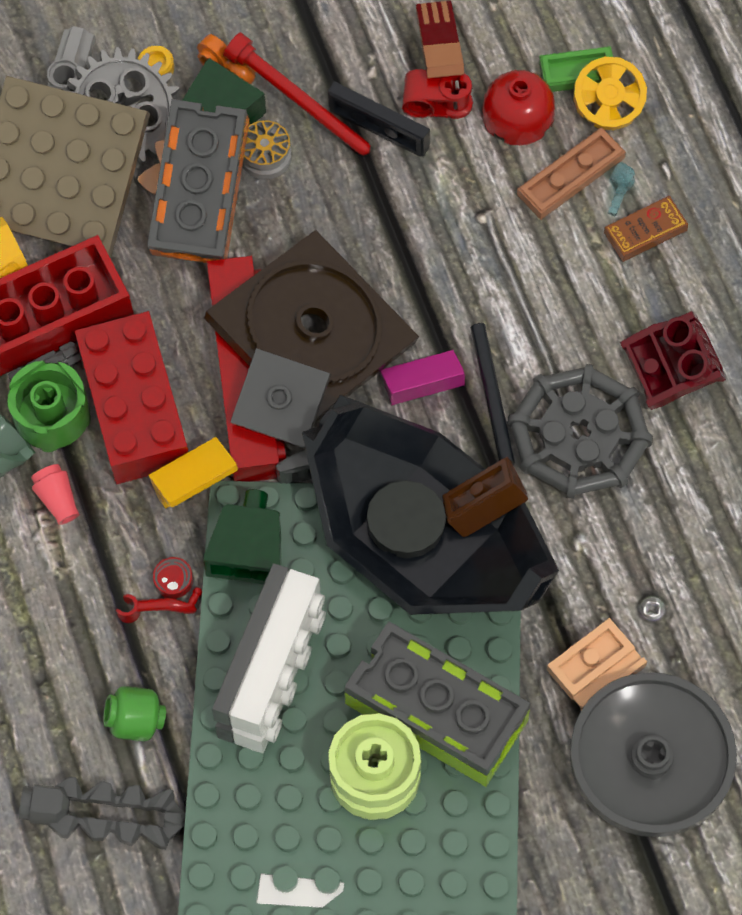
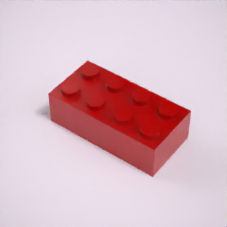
(55, 298)
(131, 396)

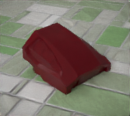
(673, 359)

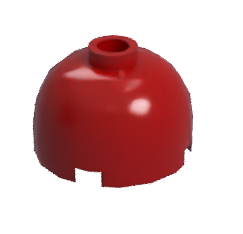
(518, 107)

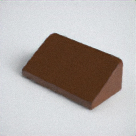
(484, 497)

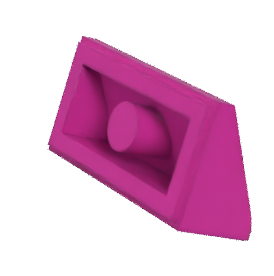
(423, 377)

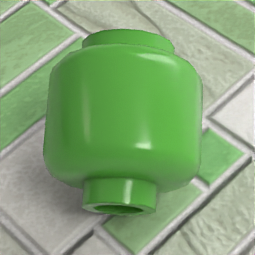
(134, 713)

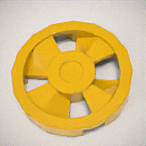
(609, 93)

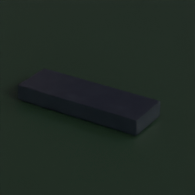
(379, 119)

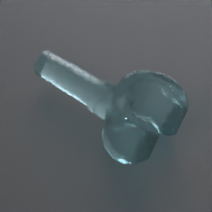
(625, 178)

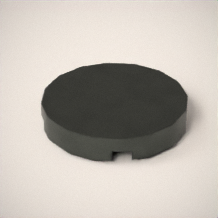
(406, 519)

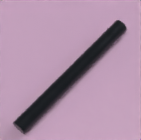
(492, 392)

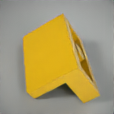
(192, 473)

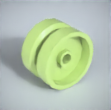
(368, 743)

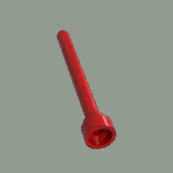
(242, 52)

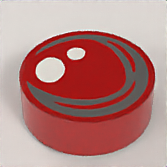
(173, 577)

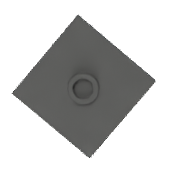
(280, 397)

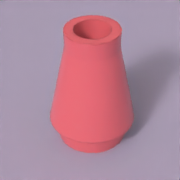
(55, 492)

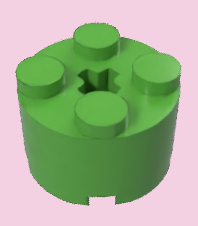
(48, 405)

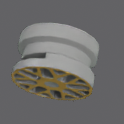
(267, 150)

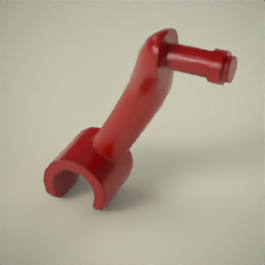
(162, 604)

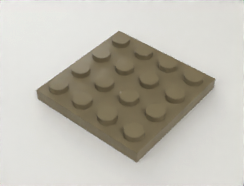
(66, 162)

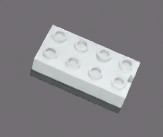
(269, 659)

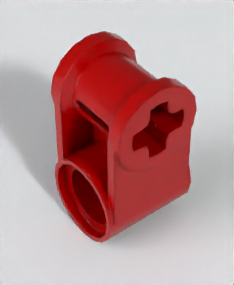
(436, 95)

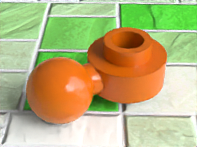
(213, 48)

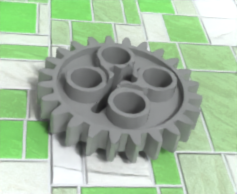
(110, 76)

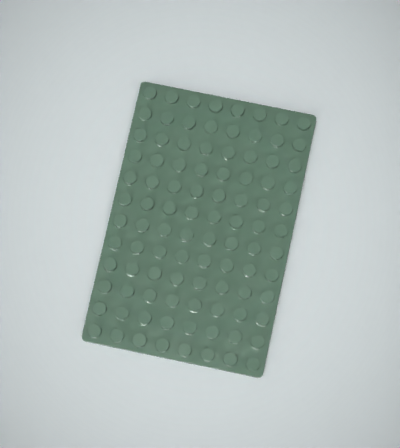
(277, 808)

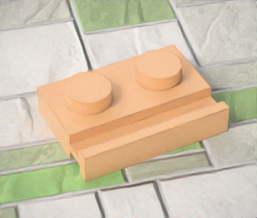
(595, 662)

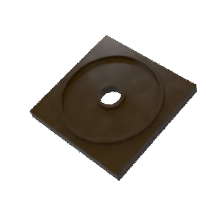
(314, 279)

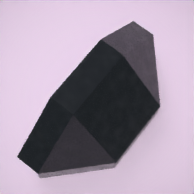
(367, 449)

